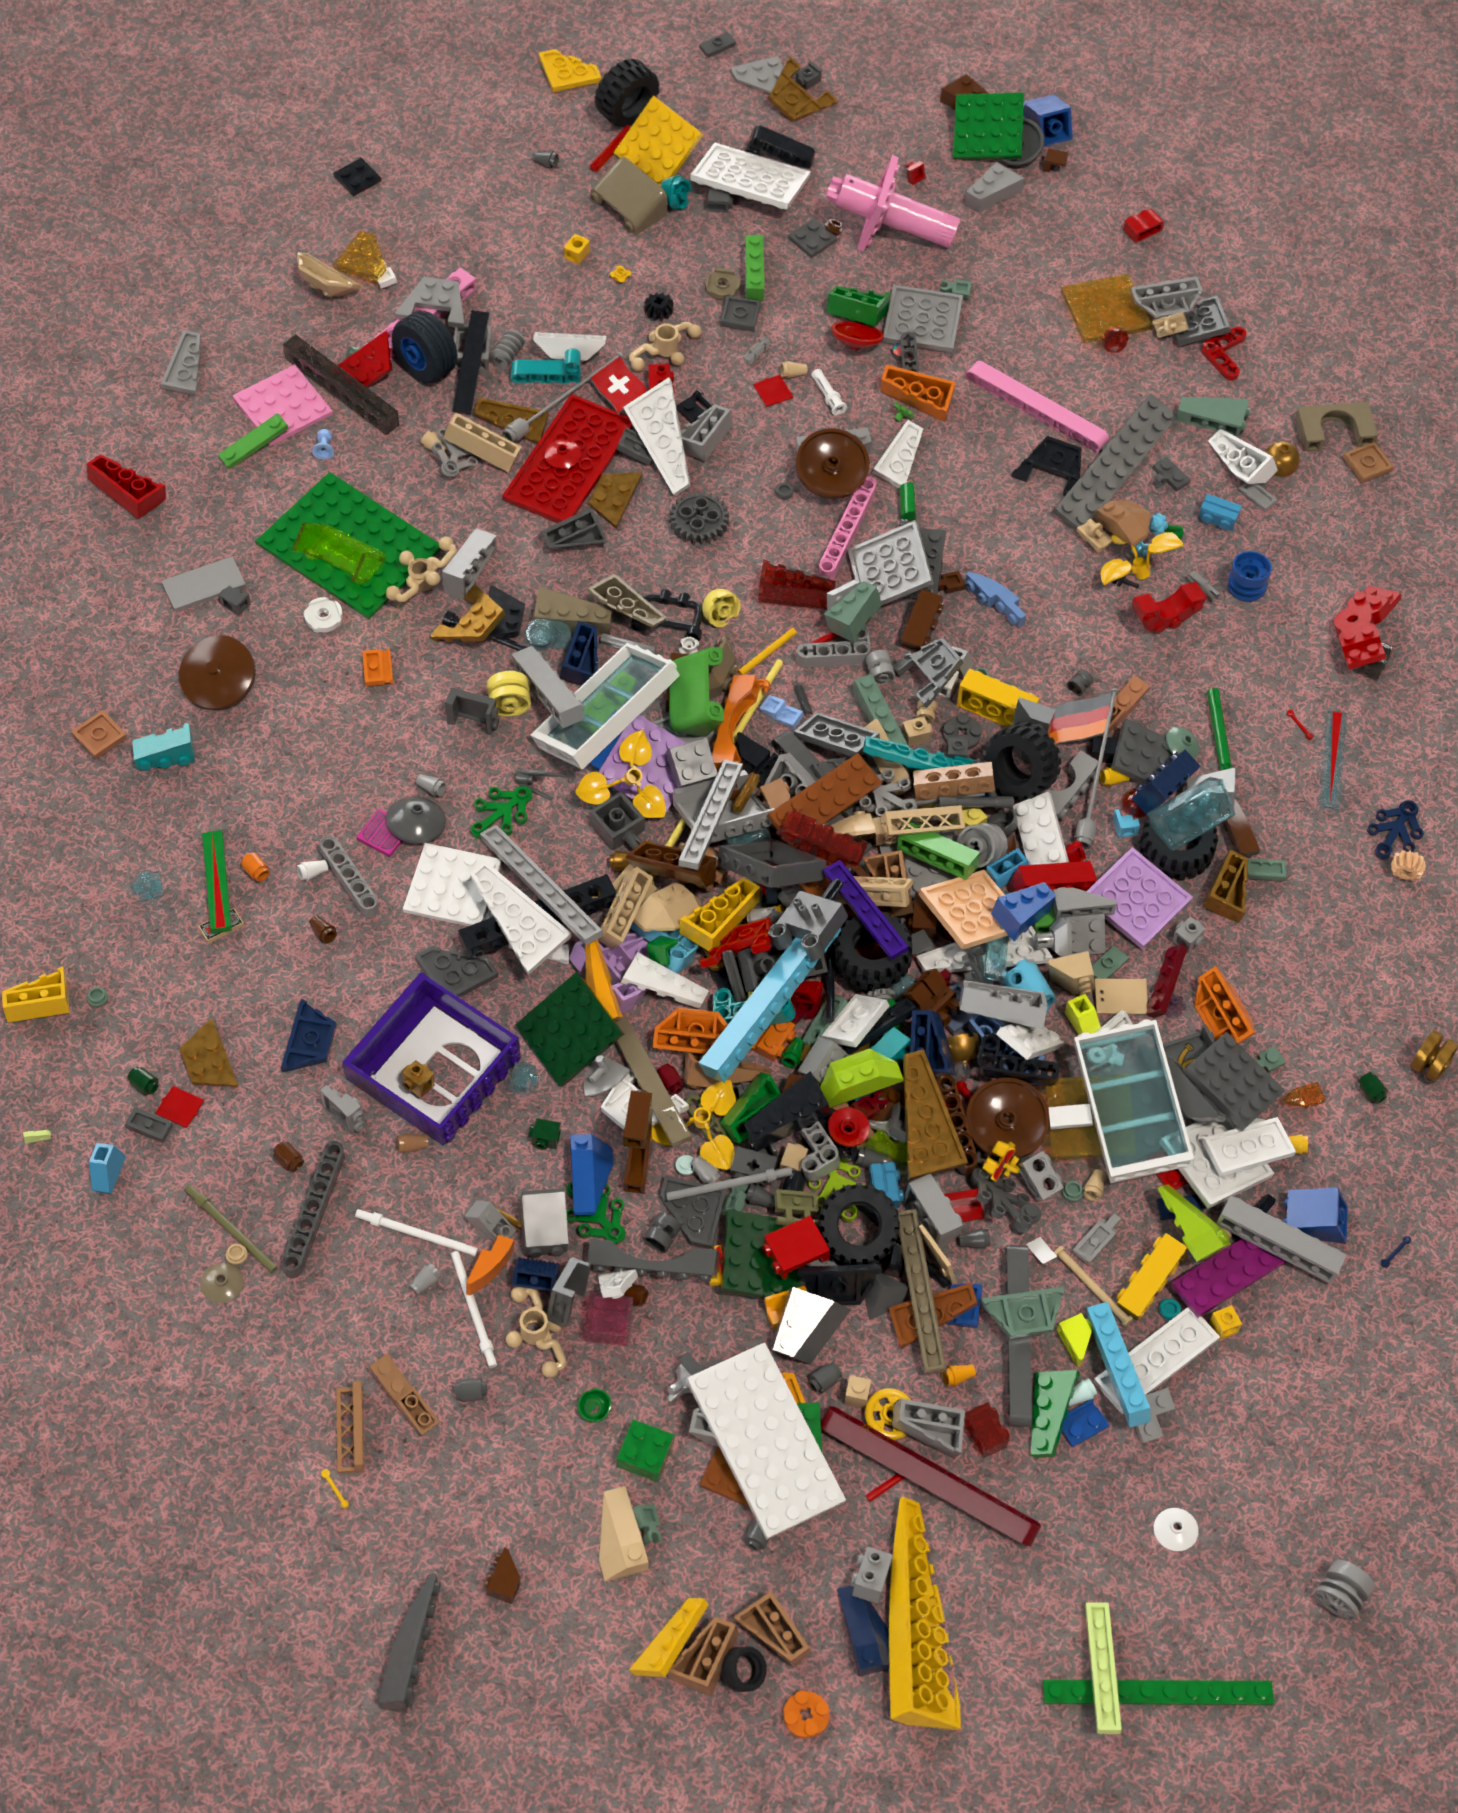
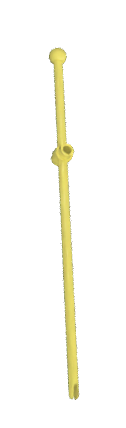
(740, 727)

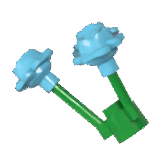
(1157, 526)

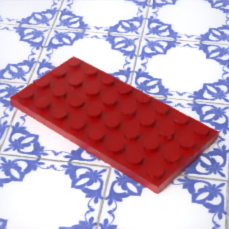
(560, 492)

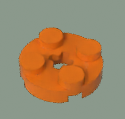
(793, 1717)

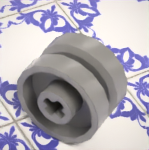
(986, 839)

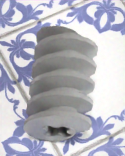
(506, 349)

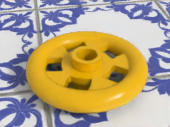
(873, 1405)

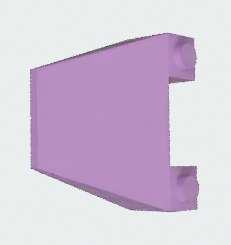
(618, 962)

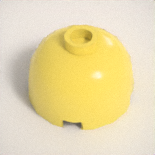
(720, 604)

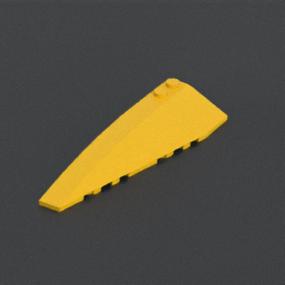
(915, 1638)

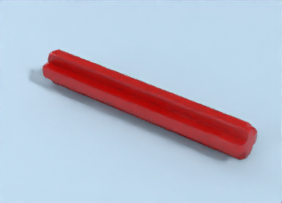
(608, 152)

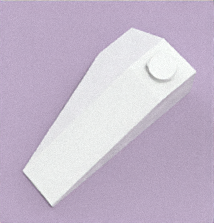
(1242, 458)

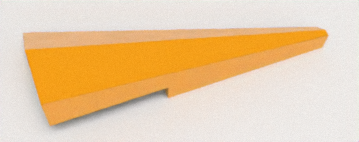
(599, 979)

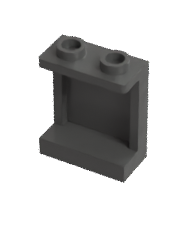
(472, 707)
(571, 1282)

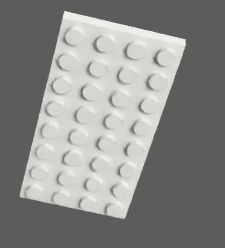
(765, 1440)

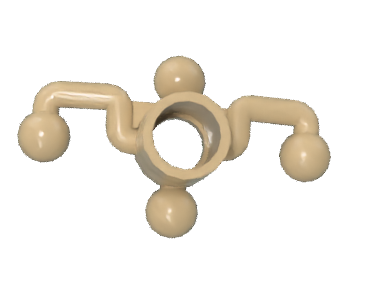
(665, 343)
(422, 571)
(541, 1337)

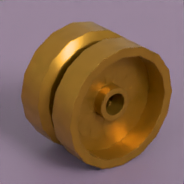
(1432, 1054)

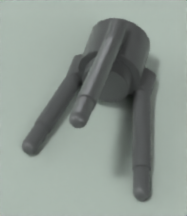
(527, 777)

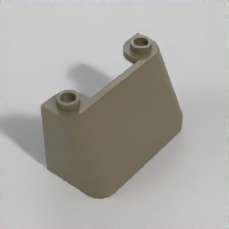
(631, 195)

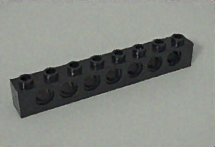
(489, 928)

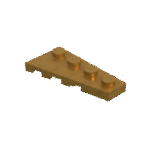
(503, 414)

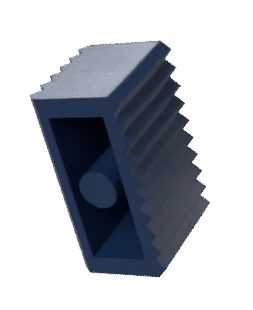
(535, 1274)

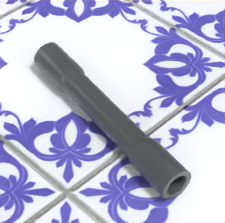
(996, 802)

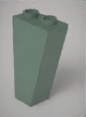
(1214, 413)

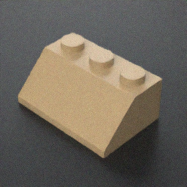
(1073, 973)

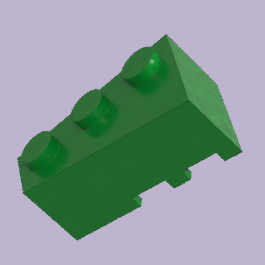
(858, 306)
(752, 1101)

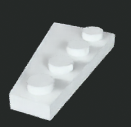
(653, 976)

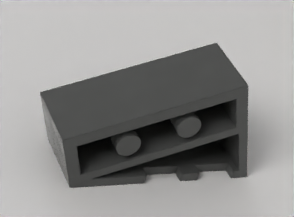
(575, 530)

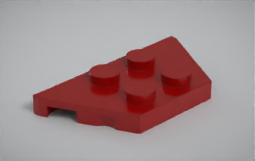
(370, 361)

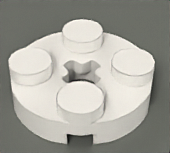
(323, 624)

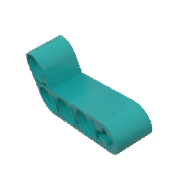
(548, 370)
(725, 1004)

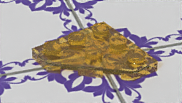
(362, 257)

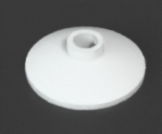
(1176, 1539)

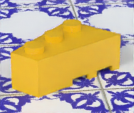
(37, 999)

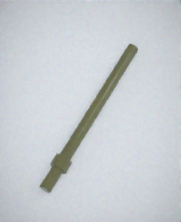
(203, 1201)

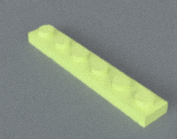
(1103, 1668)

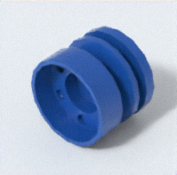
(1249, 576)

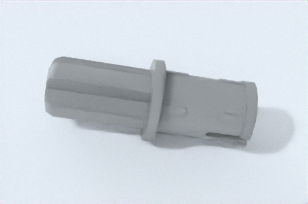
(1204, 584)

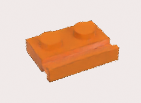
(377, 667)

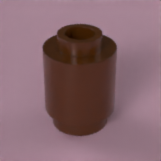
(288, 1156)

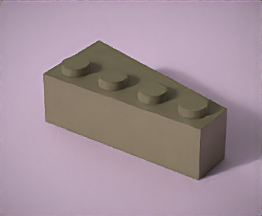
(570, 610)

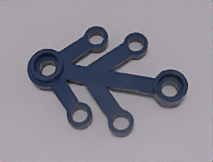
(1396, 827)

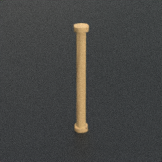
(1080, 1273)

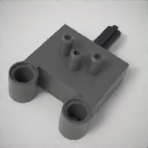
(812, 920)

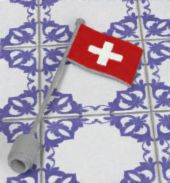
(611, 380)

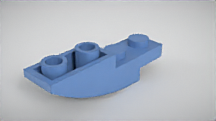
(991, 592)

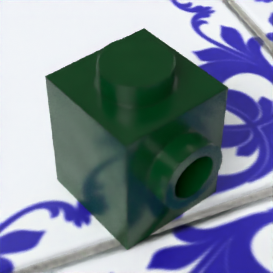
(545, 1134)

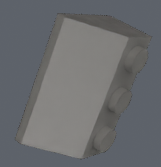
(933, 1210)

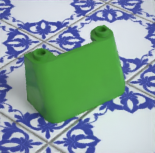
(689, 694)

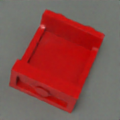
(795, 1246)

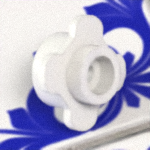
(688, 641)

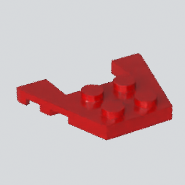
(747, 935)

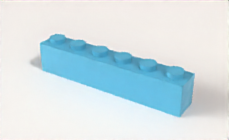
(1119, 1365)

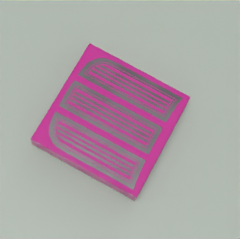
(378, 836)

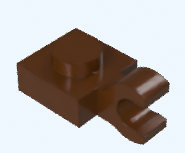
(951, 582)

